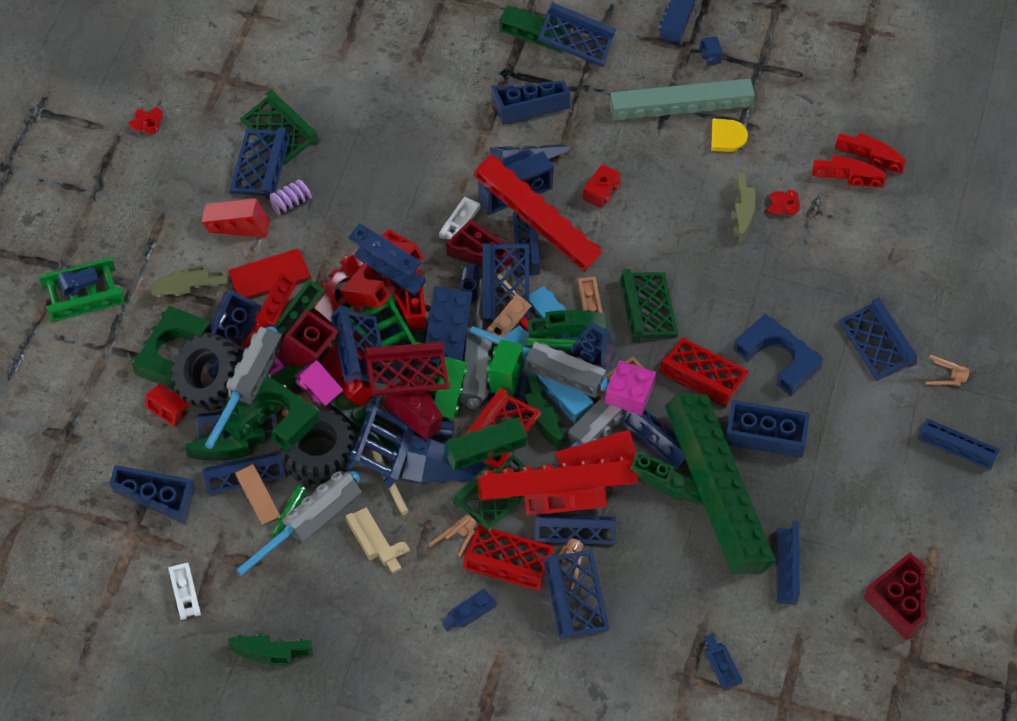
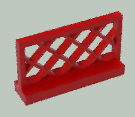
(273, 305)
(697, 380)
(494, 411)
(504, 569)

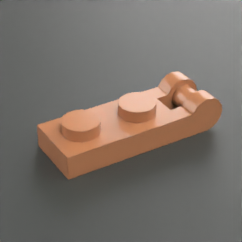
(510, 316)

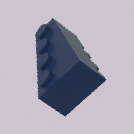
(529, 100)
(156, 491)

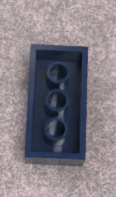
(534, 170)
(448, 321)
(767, 428)

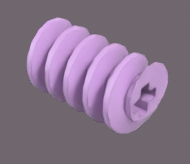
(289, 195)

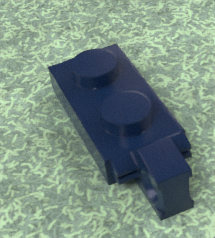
(469, 610)
(721, 663)

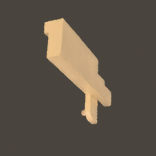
(373, 541)

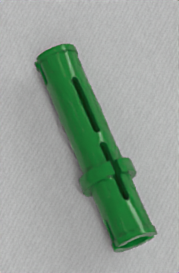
(294, 501)

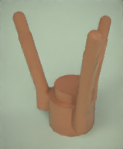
(958, 372)
(464, 527)
(572, 546)

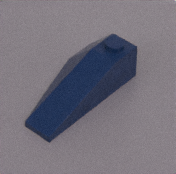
(511, 154)
(233, 318)
(594, 346)
(429, 463)

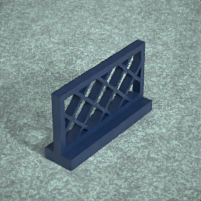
(580, 24)
(274, 161)
(490, 278)
(893, 334)
(347, 346)
(560, 600)

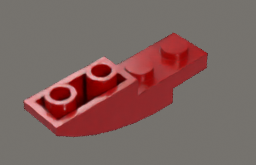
(878, 153)
(855, 171)
(565, 501)

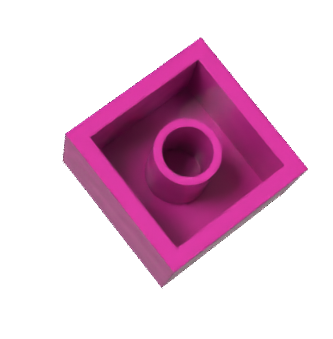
(317, 383)
(630, 387)

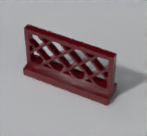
(407, 353)

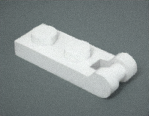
(463, 213)
(184, 590)

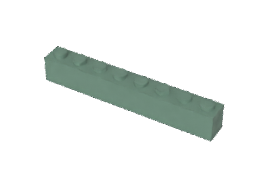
(681, 99)

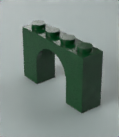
(171, 325)
(295, 425)

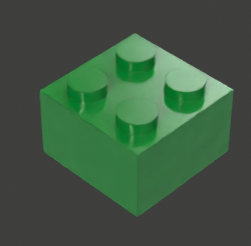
(505, 367)

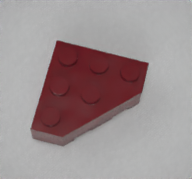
(900, 596)

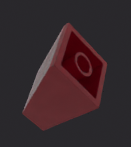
(306, 340)

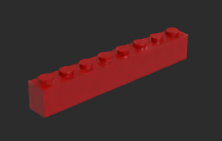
(537, 213)
(556, 479)

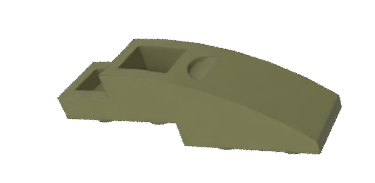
(743, 208)
(181, 280)

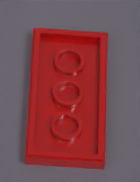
(259, 276)
(610, 447)

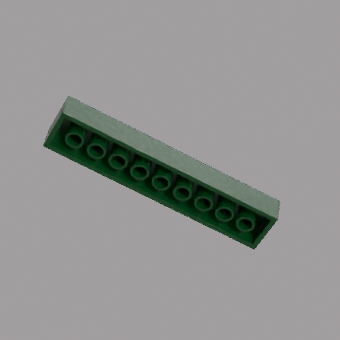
(720, 484)

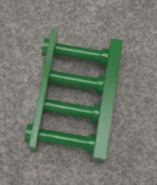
(85, 304)
(396, 318)

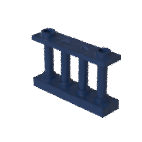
(387, 259)
(395, 457)

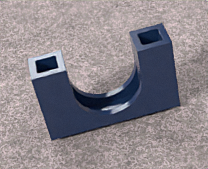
(767, 333)

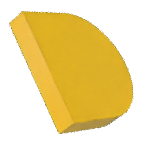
(728, 135)

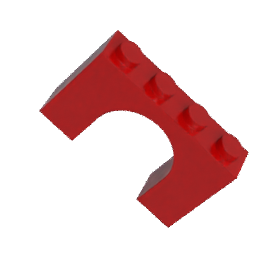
(343, 274)
(364, 287)

